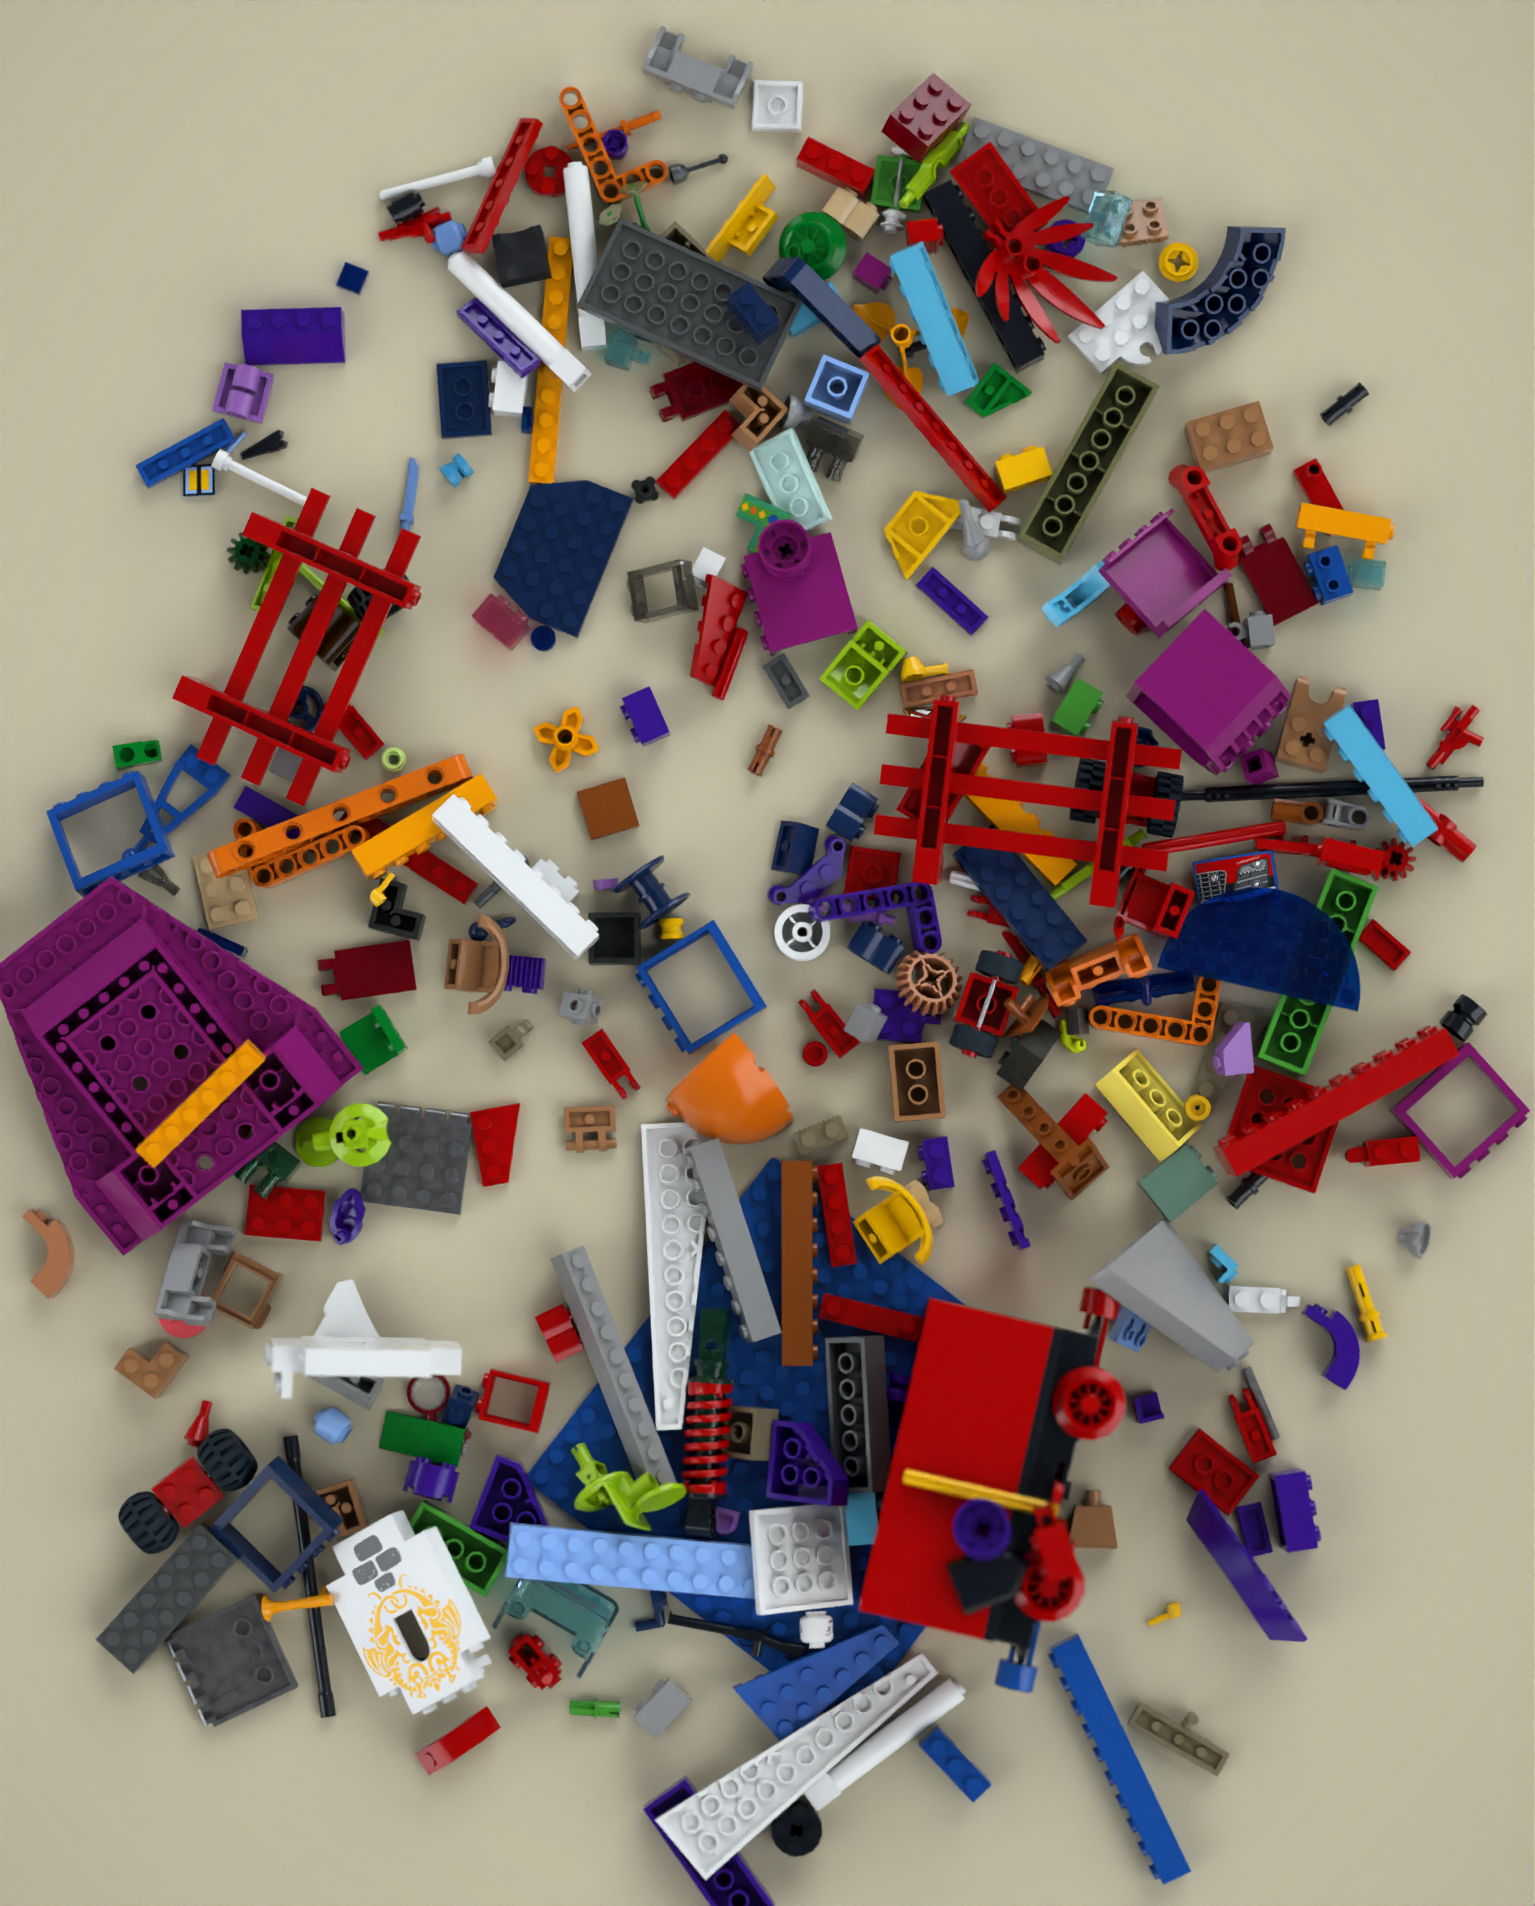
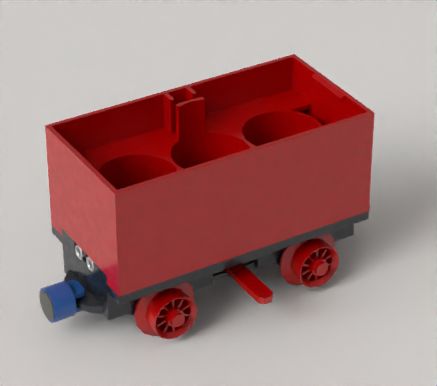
(1002, 1411)

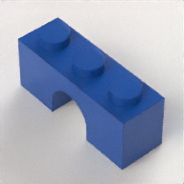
(955, 1763)

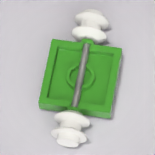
(890, 185)

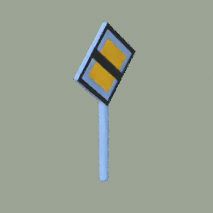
(200, 479)

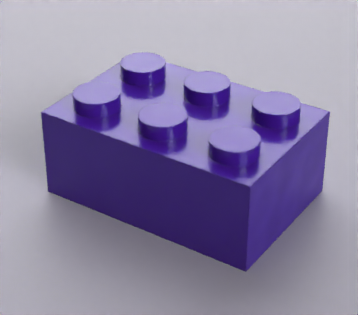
(1294, 1510)

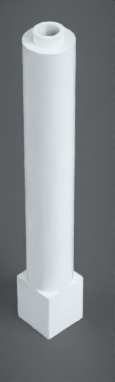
(583, 249)
(518, 320)
(885, 1742)

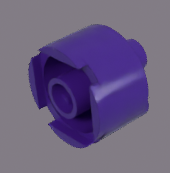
(431, 1480)

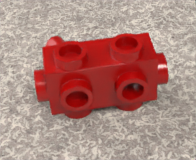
(541, 1668)

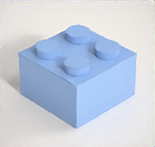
(836, 389)

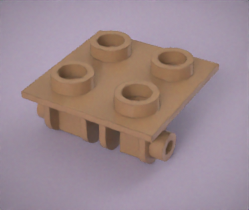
(1144, 223)

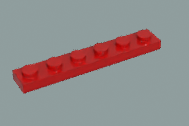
(502, 185)
(429, 867)

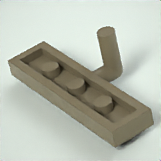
(1179, 1737)

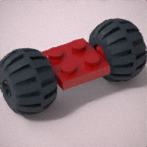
(187, 1491)

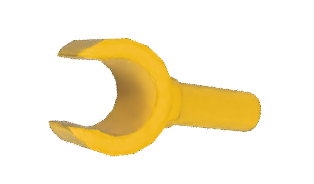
(376, 895)
(1173, 1612)

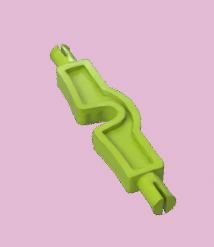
(940, 157)
(1087, 871)

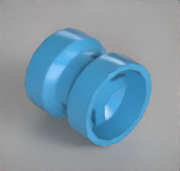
(456, 470)

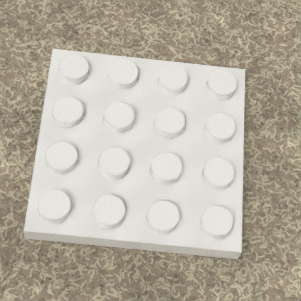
(800, 1558)

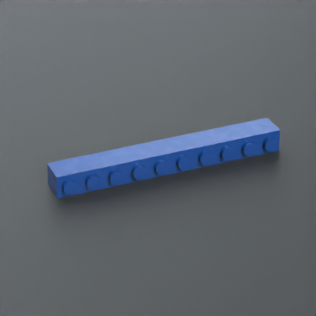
(1120, 1759)

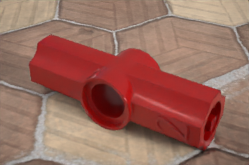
(1449, 836)

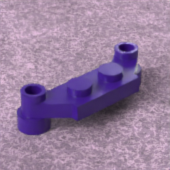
(814, 879)

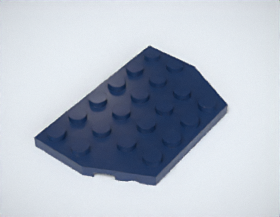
(561, 551)

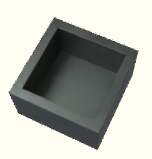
(618, 938)

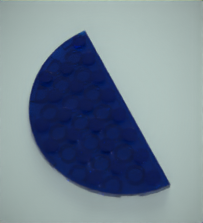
(1269, 945)

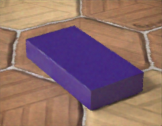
(1254, 1529)

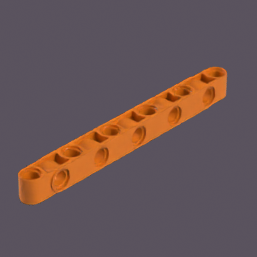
(321, 821)

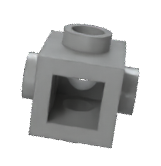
(581, 1007)

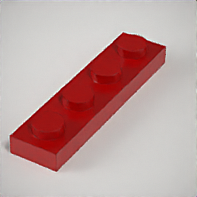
(698, 455)
(836, 1214)

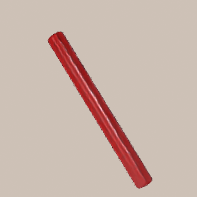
(1218, 837)

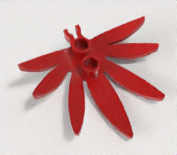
(1022, 262)

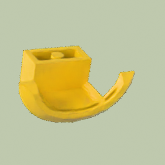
(895, 1223)

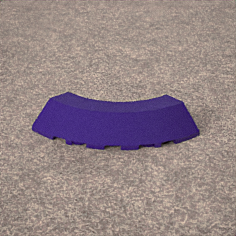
(1242, 1571)

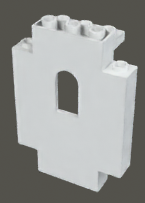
(359, 1358)

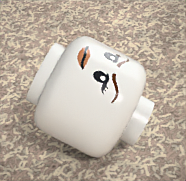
(816, 1629)

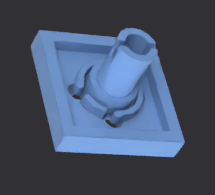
(1129, 1330)

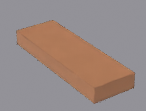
(923, 691)

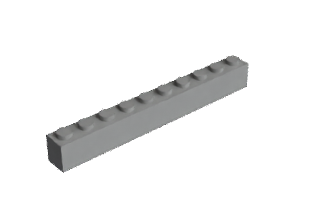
(611, 1365)

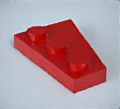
(494, 1140)

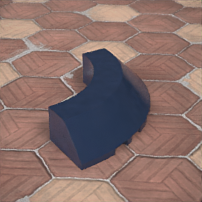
(1225, 295)

